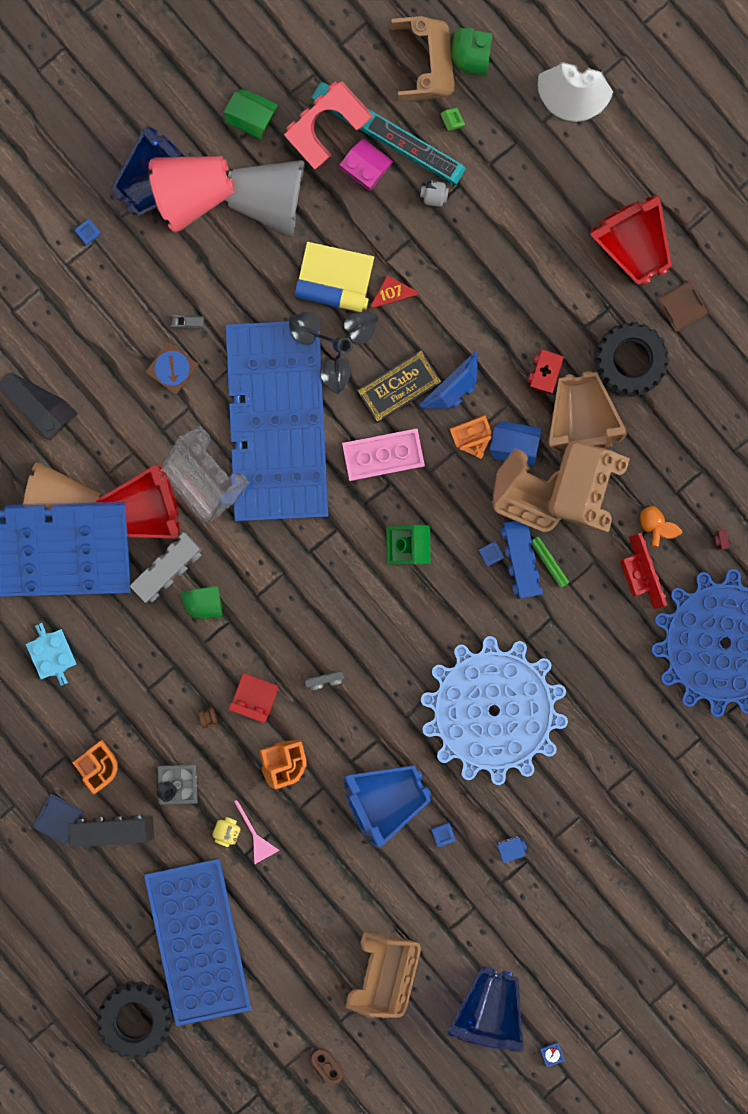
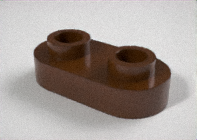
(324, 1067)

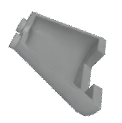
(268, 193)

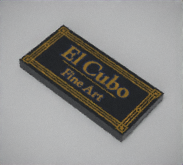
(399, 386)

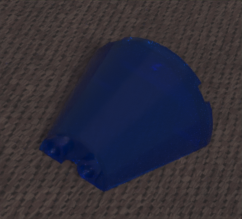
(134, 180)
(491, 1012)

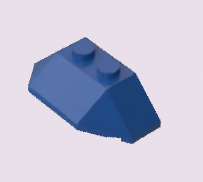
(454, 387)

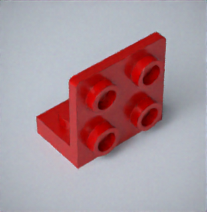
(254, 698)

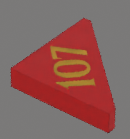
(391, 292)

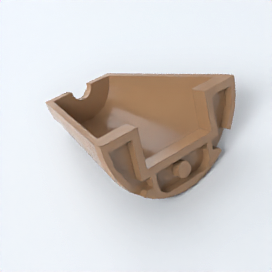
(584, 414)
(52, 488)

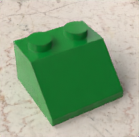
(408, 545)

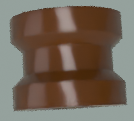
(208, 717)

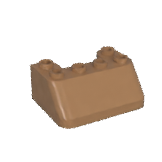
(583, 485)
(523, 494)
(387, 977)

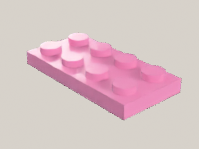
(383, 454)

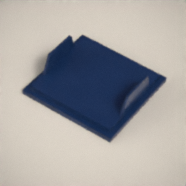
(56, 817)

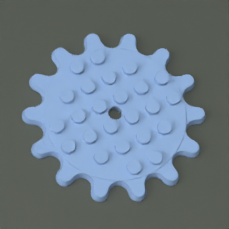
(502, 739)

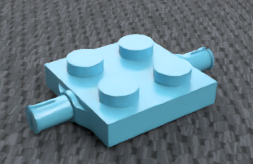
(51, 654)

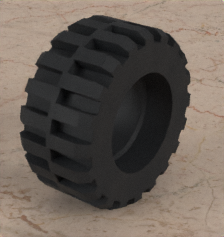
(631, 333)
(125, 1044)

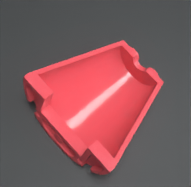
(188, 187)

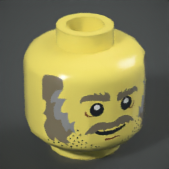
(226, 832)

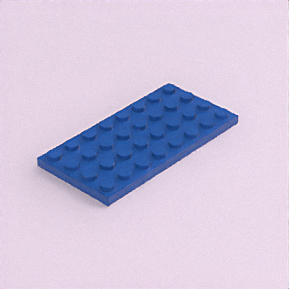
(197, 942)

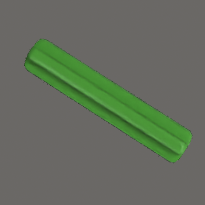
(549, 562)

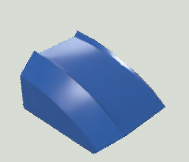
(510, 436)

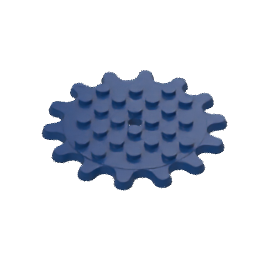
(695, 640)

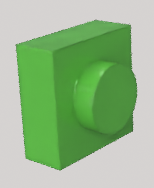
(452, 119)

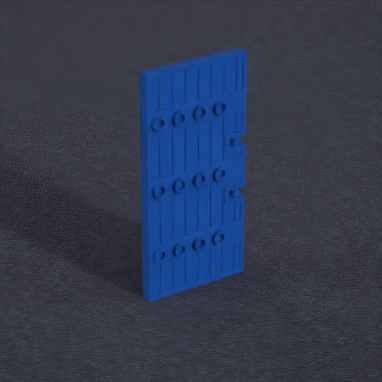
(278, 422)
(67, 555)

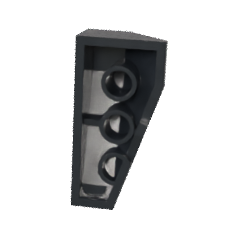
(41, 407)

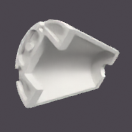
(573, 94)

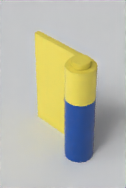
(334, 277)

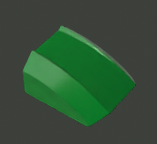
(250, 113)

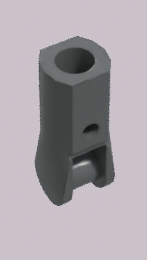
(190, 322)

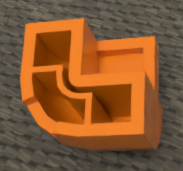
(283, 763)
(97, 766)

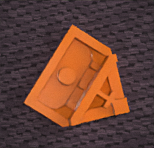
(472, 435)

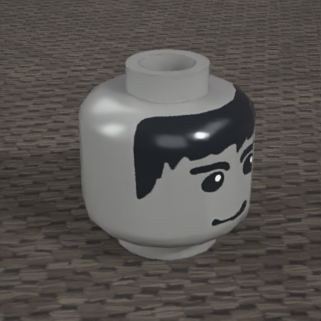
(434, 193)

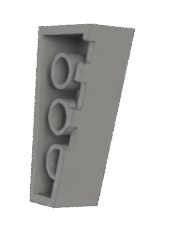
(166, 568)

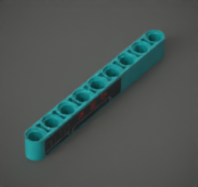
(405, 143)

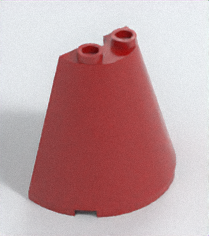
(636, 239)
(149, 504)

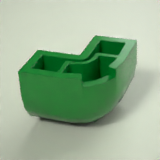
(471, 51)
(202, 603)

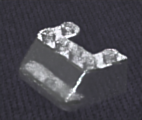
(200, 478)

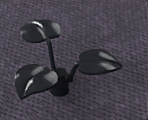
(360, 329)

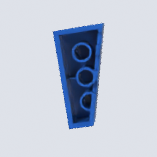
(522, 559)

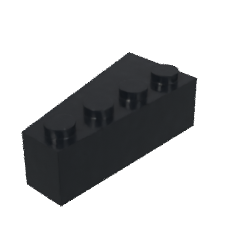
(111, 831)

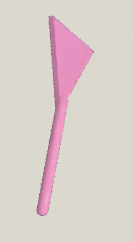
(262, 848)

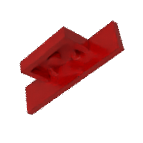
(641, 573)

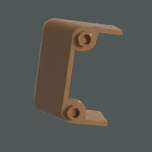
(440, 80)

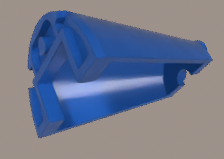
(385, 800)

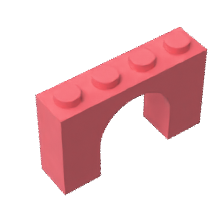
(303, 134)

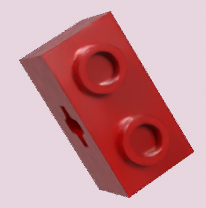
(553, 364)

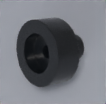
(166, 791)

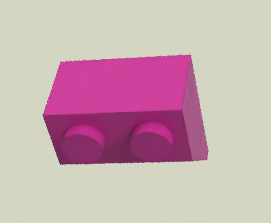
(365, 164)

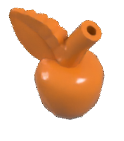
(654, 521)

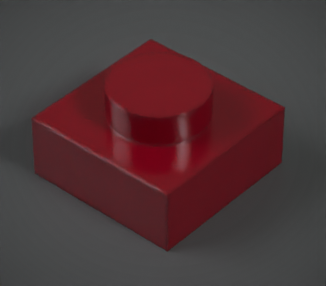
(721, 539)

